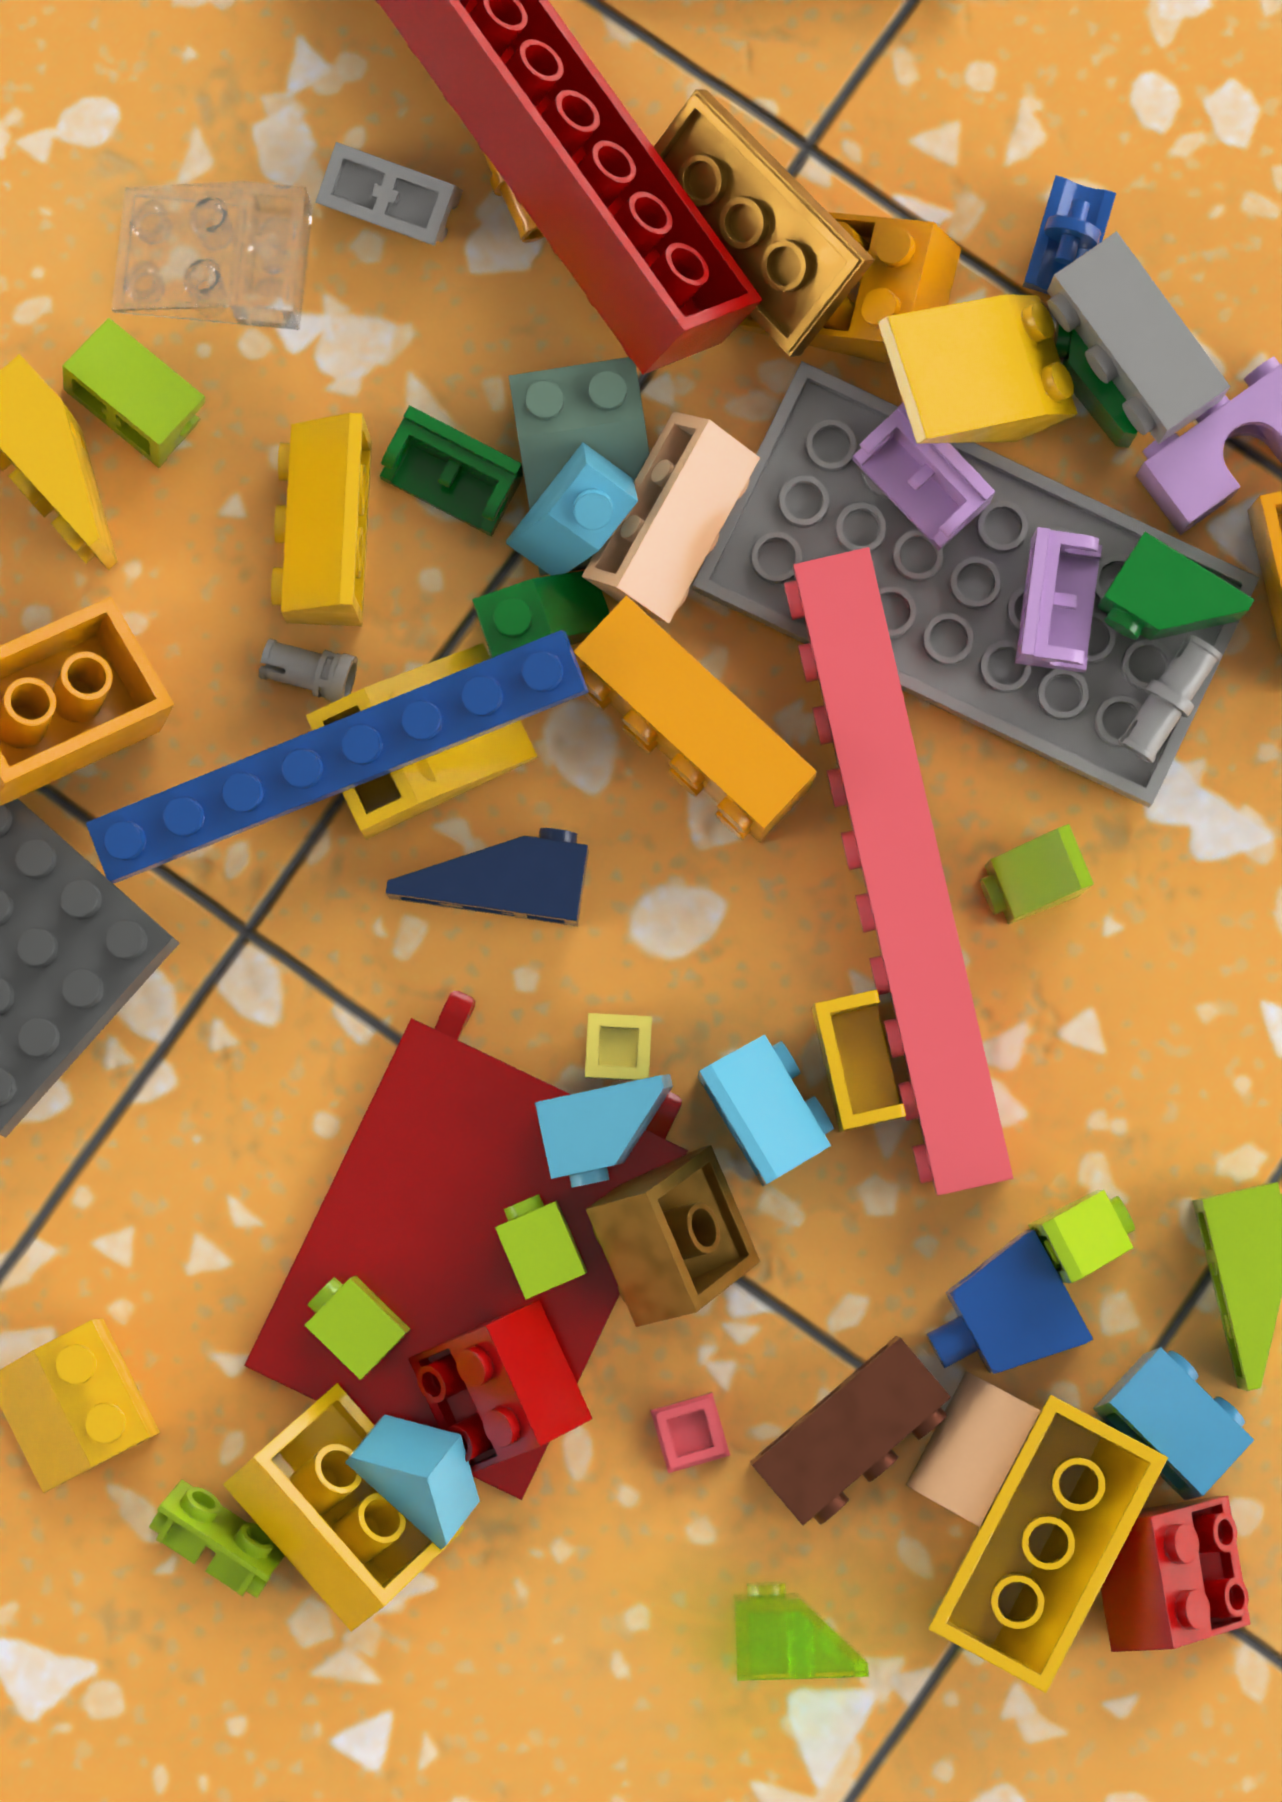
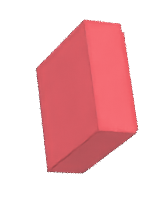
(690, 1432)

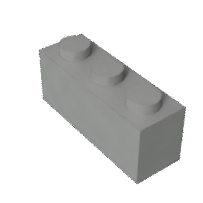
(1135, 339)

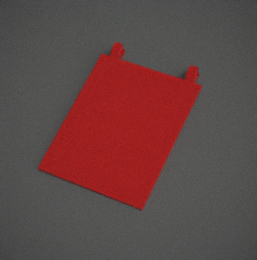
(417, 1221)

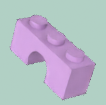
(1189, 471)

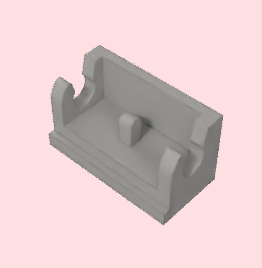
(388, 194)

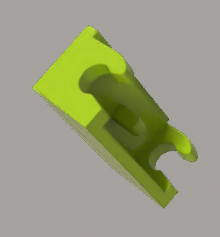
(132, 392)

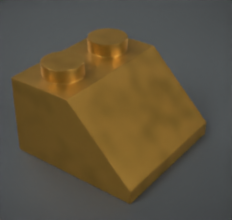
(673, 1237)

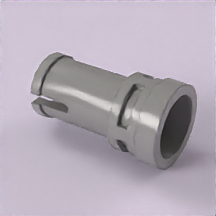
(325, 674)

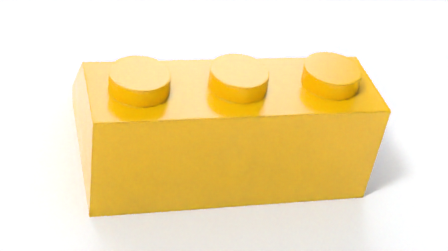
(323, 521)
(327, 1516)

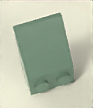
(577, 405)

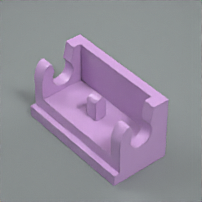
(923, 480)
(1058, 600)

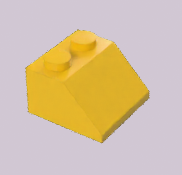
(73, 1404)

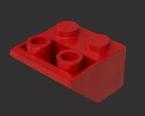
(502, 1386)
(1176, 1578)

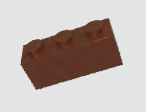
(852, 1432)

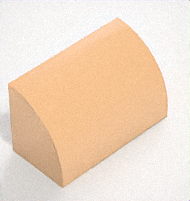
(973, 1448)

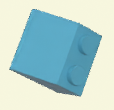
(765, 1108)

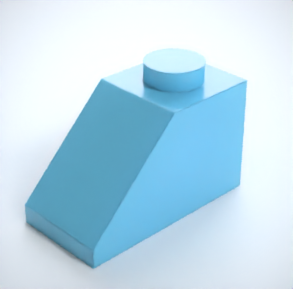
(575, 513)
(598, 1127)

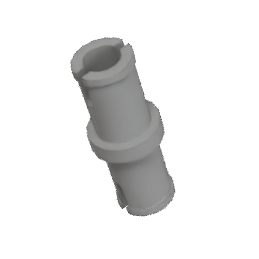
(1170, 698)

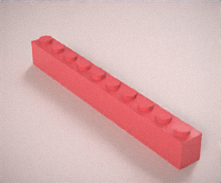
(901, 872)

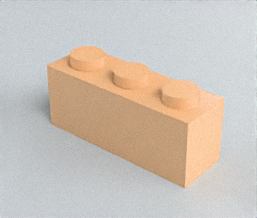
(680, 509)

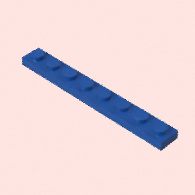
(337, 757)

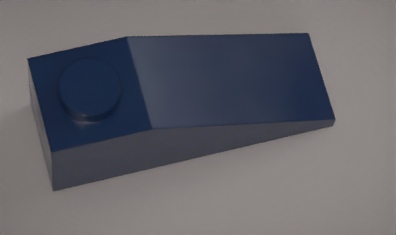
(513, 879)

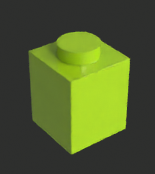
(539, 1246)
(355, 1324)

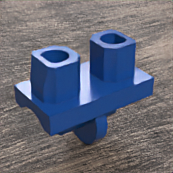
(1069, 228)

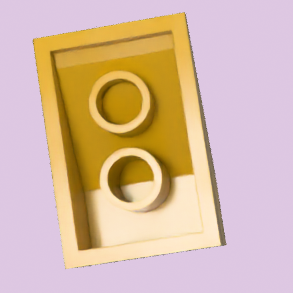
(979, 370)

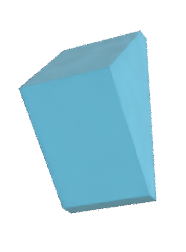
(419, 1474)

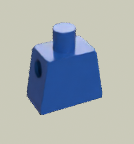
(1010, 1310)

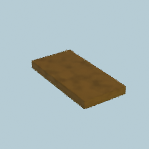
(765, 220)

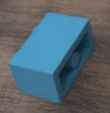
(1176, 1417)

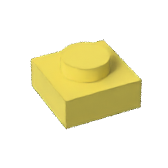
(618, 1046)

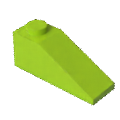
(1245, 1264)

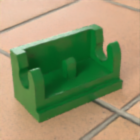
(451, 471)

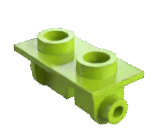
(196, 1520)

